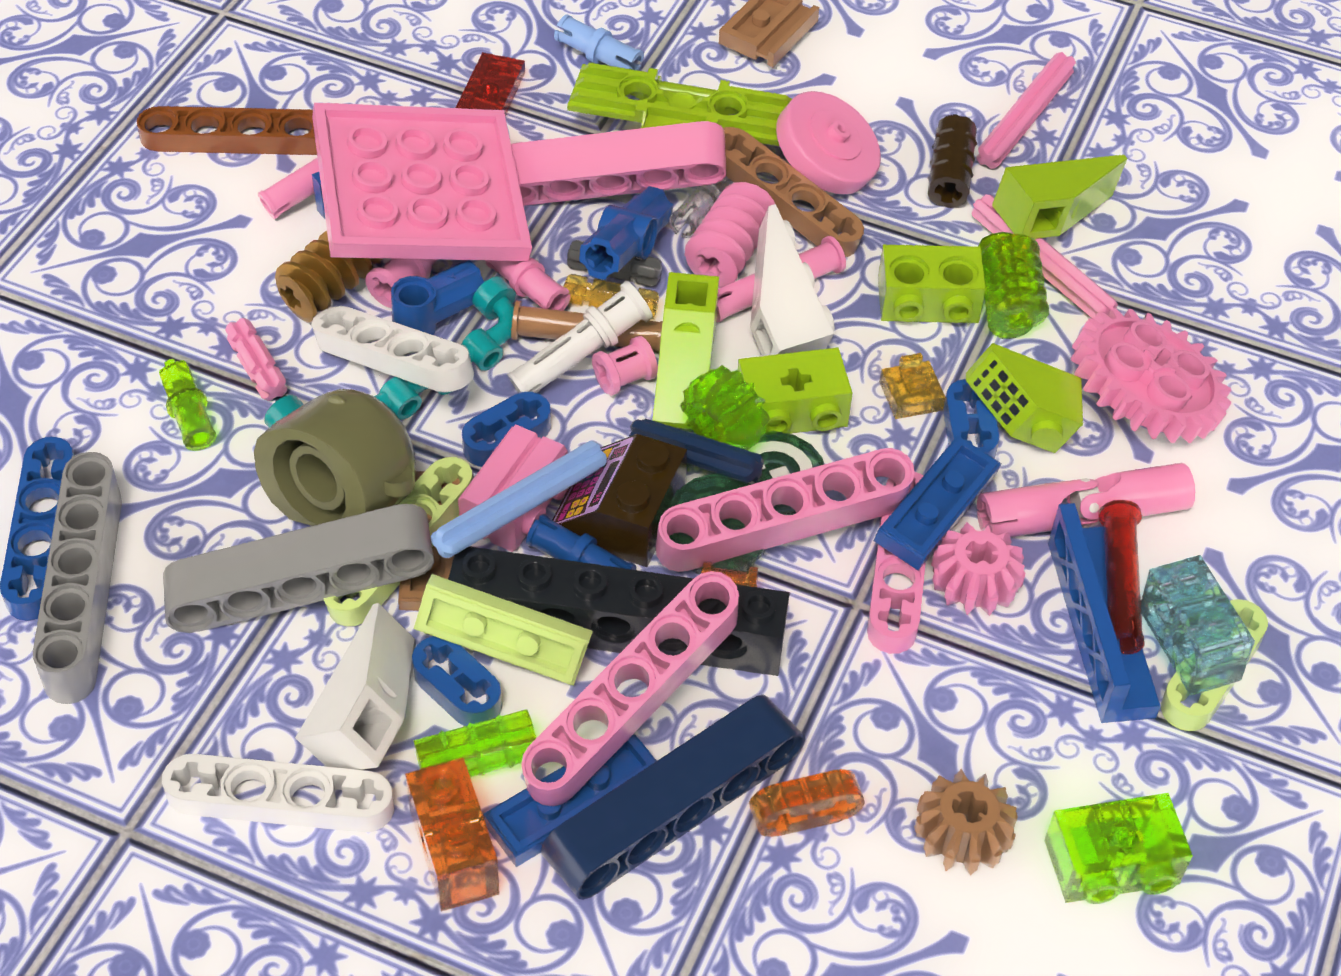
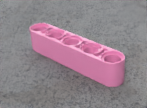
(620, 162)
(800, 490)
(624, 714)

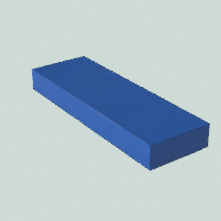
(937, 502)
(524, 824)

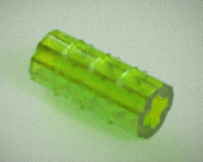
(484, 744)

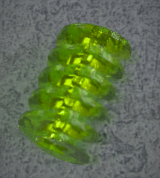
(1013, 284)

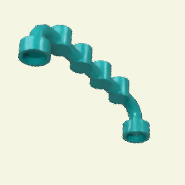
(493, 300)

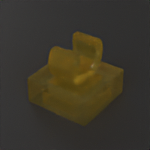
(912, 387)

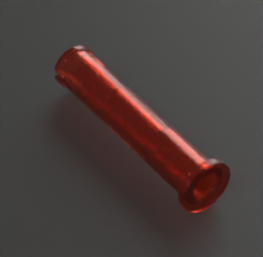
(1122, 572)

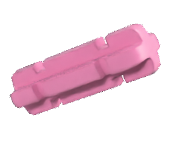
(256, 359)

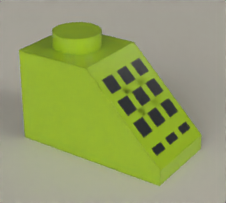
(1028, 397)

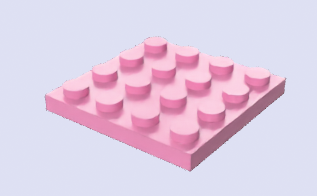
(419, 183)

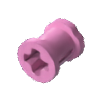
(625, 365)

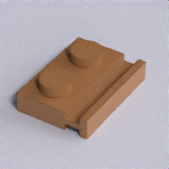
(768, 28)

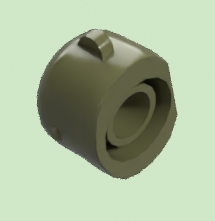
(336, 458)

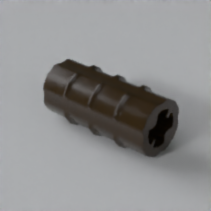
(952, 161)

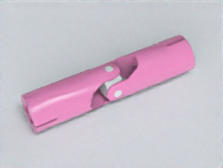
(1035, 506)

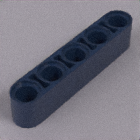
(671, 796)

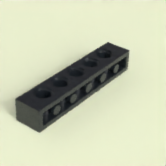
(623, 602)

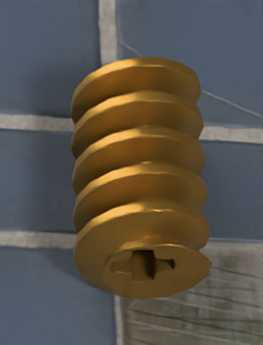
(316, 278)

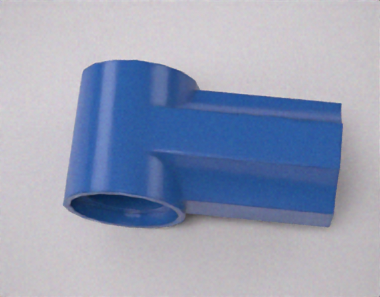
(424, 301)

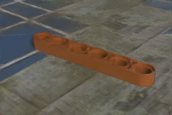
(228, 135)

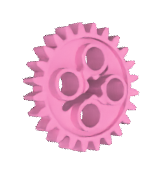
(1151, 375)

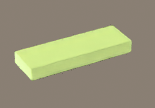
(502, 629)

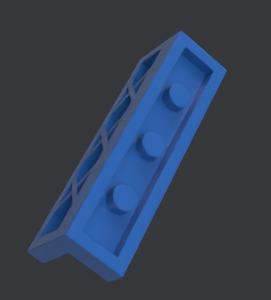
(1117, 680)

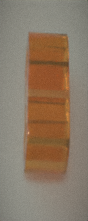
(806, 803)

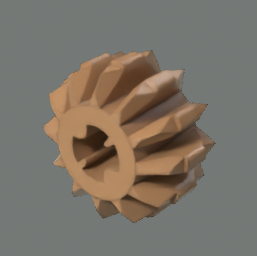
(966, 822)

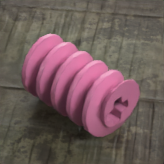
(728, 232)

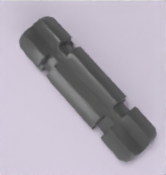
(646, 271)

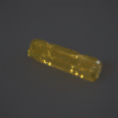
(601, 291)

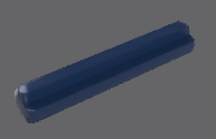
(705, 452)

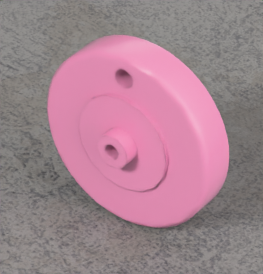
(828, 142)

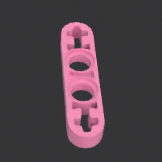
(885, 597)

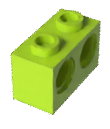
(931, 283)

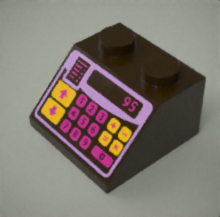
(626, 497)

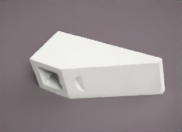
(784, 302)
(363, 698)

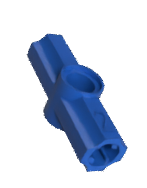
(626, 233)

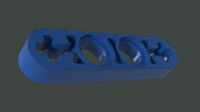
(32, 526)

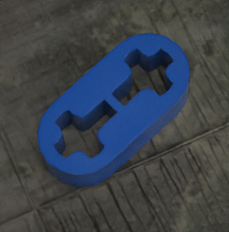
(499, 419)
(960, 423)
(464, 674)

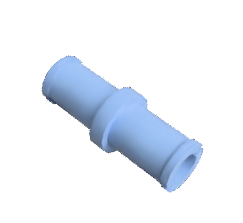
(597, 44)

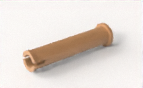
(555, 323)

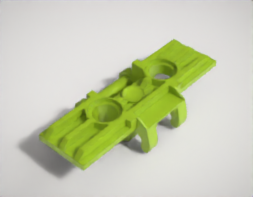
(604, 88)

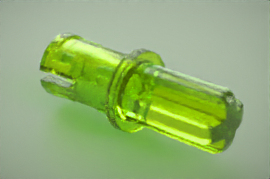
(187, 405)

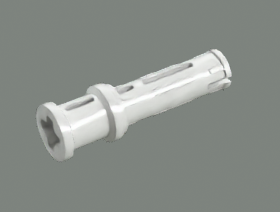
(598, 328)

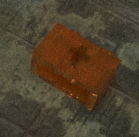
(452, 834)

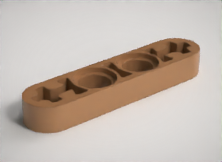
(744, 149)

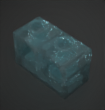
(1196, 625)

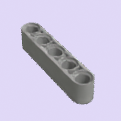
(297, 568)
(78, 578)

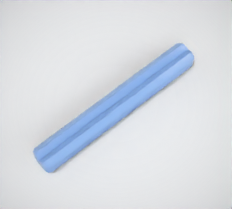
(518, 499)

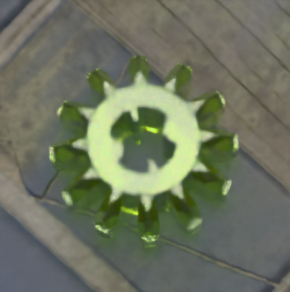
(725, 408)

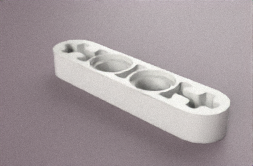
(436, 361)
(281, 783)

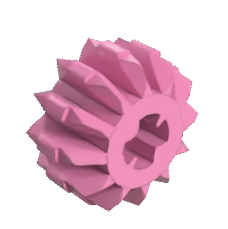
(978, 568)

